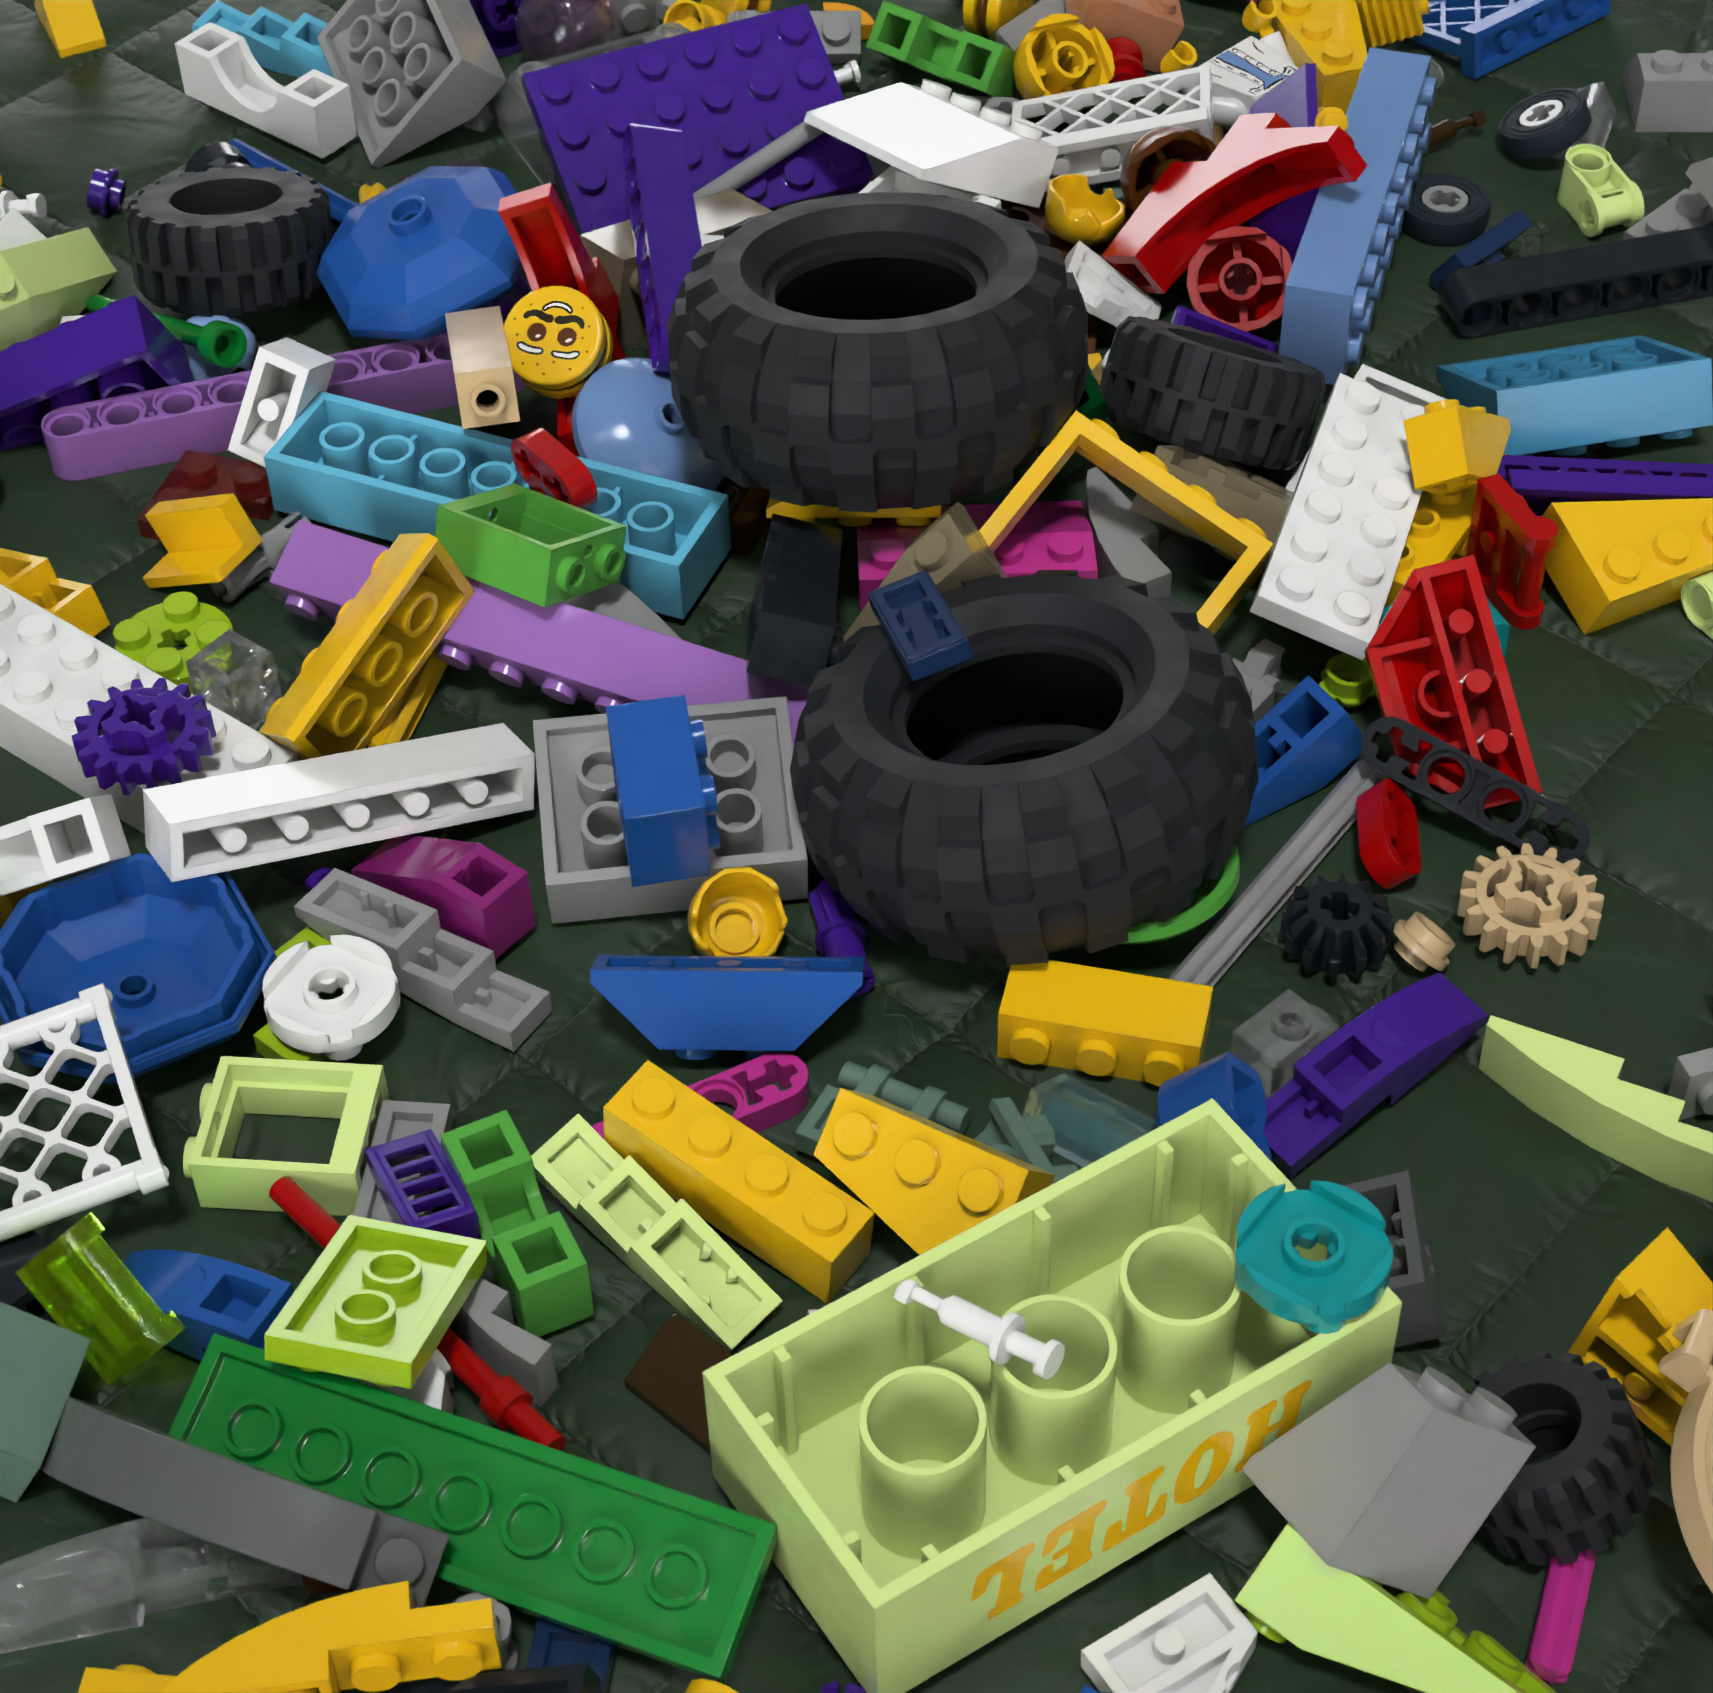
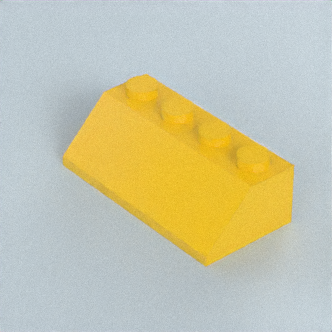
(371, 650)

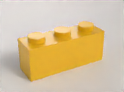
(1103, 1021)

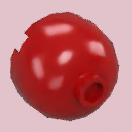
(1239, 278)

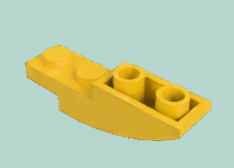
(351, 1642)

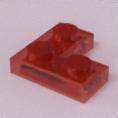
(209, 475)

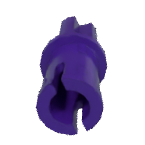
(838, 929)

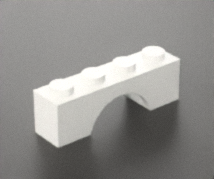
(223, 73)

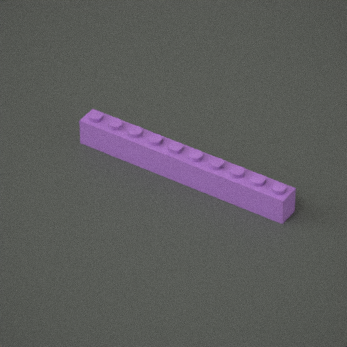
(554, 647)

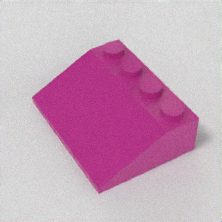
(1045, 538)

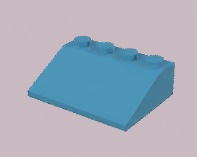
(1588, 394)

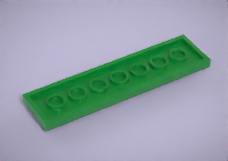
(519, 1516)

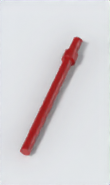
(500, 1397)

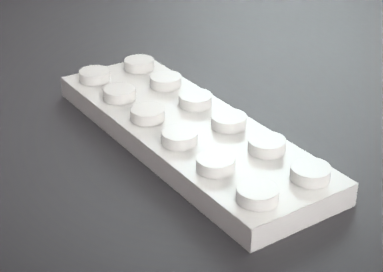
(1344, 522)

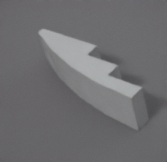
(429, 963)

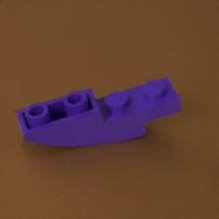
(1365, 1063)

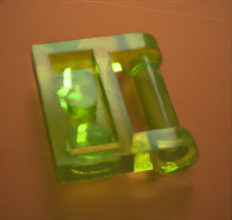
(99, 1298)

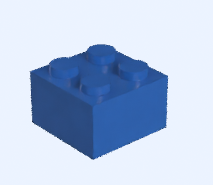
(663, 790)

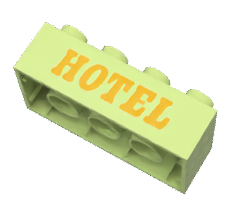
(963, 1495)

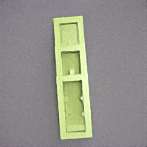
(1586, 1098)
(654, 1234)

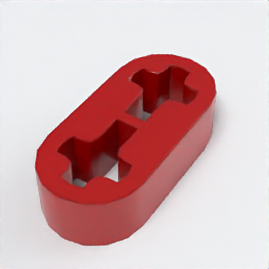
(553, 469)
(1388, 834)

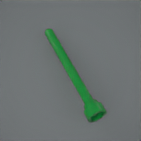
(216, 341)

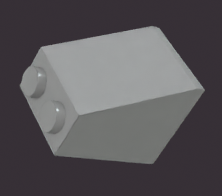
(1394, 1475)

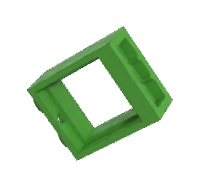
(531, 544)

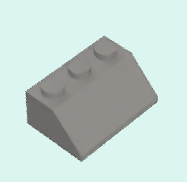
(1670, 91)

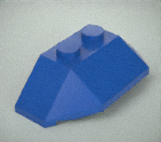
(726, 1000)

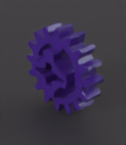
(144, 736)

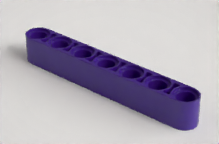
(661, 224)

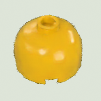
(1061, 58)

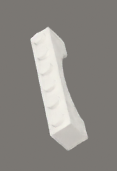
(60, 843)

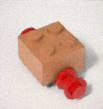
(1134, 29)

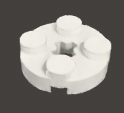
(339, 1024)

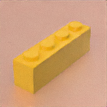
(740, 1181)

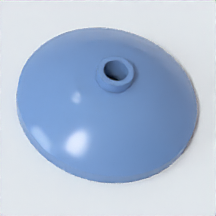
(623, 424)

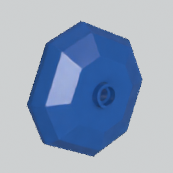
(421, 254)
(172, 953)

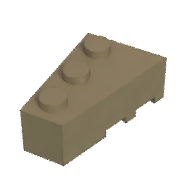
(1232, 486)

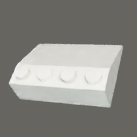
(944, 140)

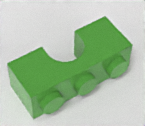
(943, 51)
(525, 1245)

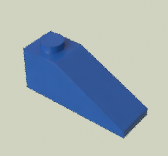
(1301, 748)

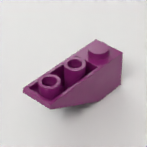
(468, 884)

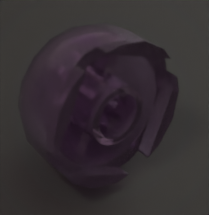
(561, 26)

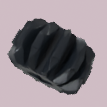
(1337, 928)

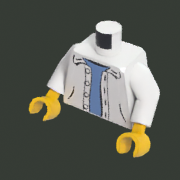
(1244, 70)

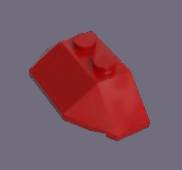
(1446, 674)

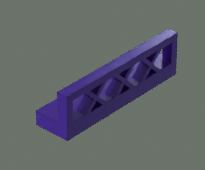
(1587, 480)

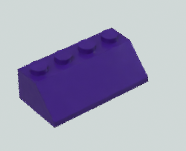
(1297, 104)

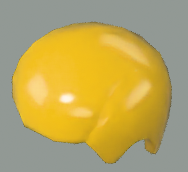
(1079, 213)
(737, 914)

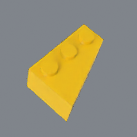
(1636, 1328)

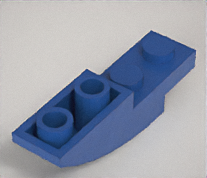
(210, 1297)

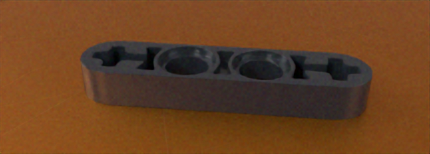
(1477, 786)

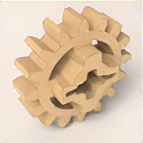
(1530, 905)

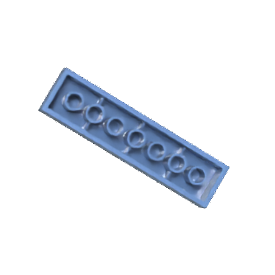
(1356, 223)

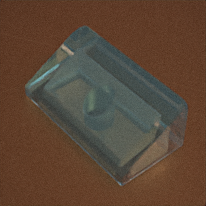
(1085, 1119)

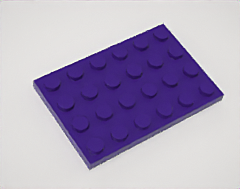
(727, 92)

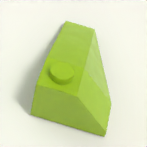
(1375, 1626)

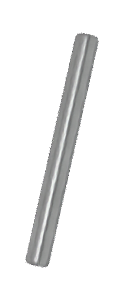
(1277, 880)

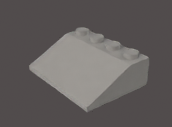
(410, 70)
(582, 822)

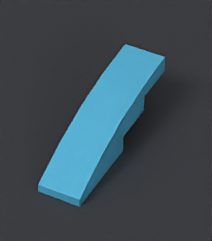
(273, 39)

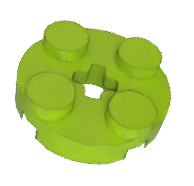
(176, 621)

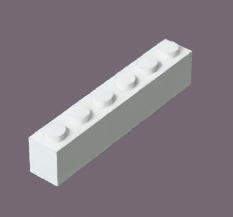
(337, 801)

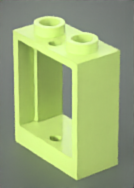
(285, 1089)

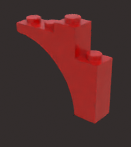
(1247, 173)
(556, 257)

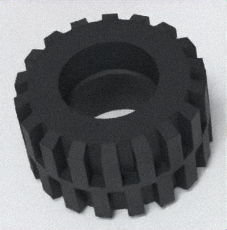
(1588, 1487)

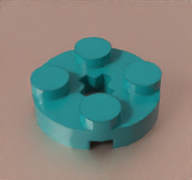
(1304, 1290)

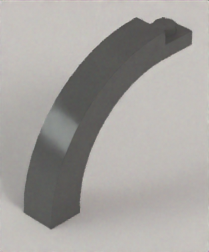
(239, 1503)

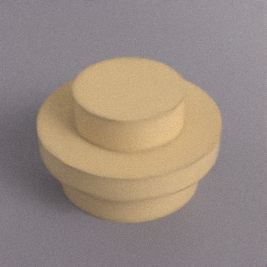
(1422, 942)

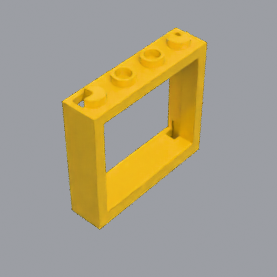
(1151, 480)

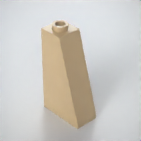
(480, 364)

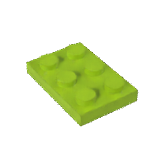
(376, 1302)

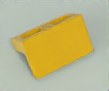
(202, 538)

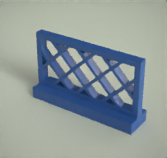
(1502, 29)

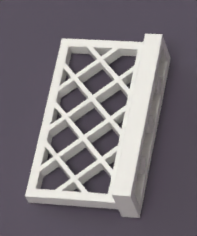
(1099, 147)

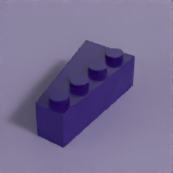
(84, 361)

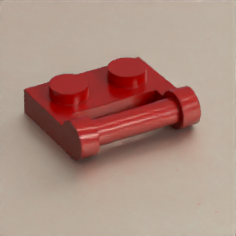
(1498, 533)

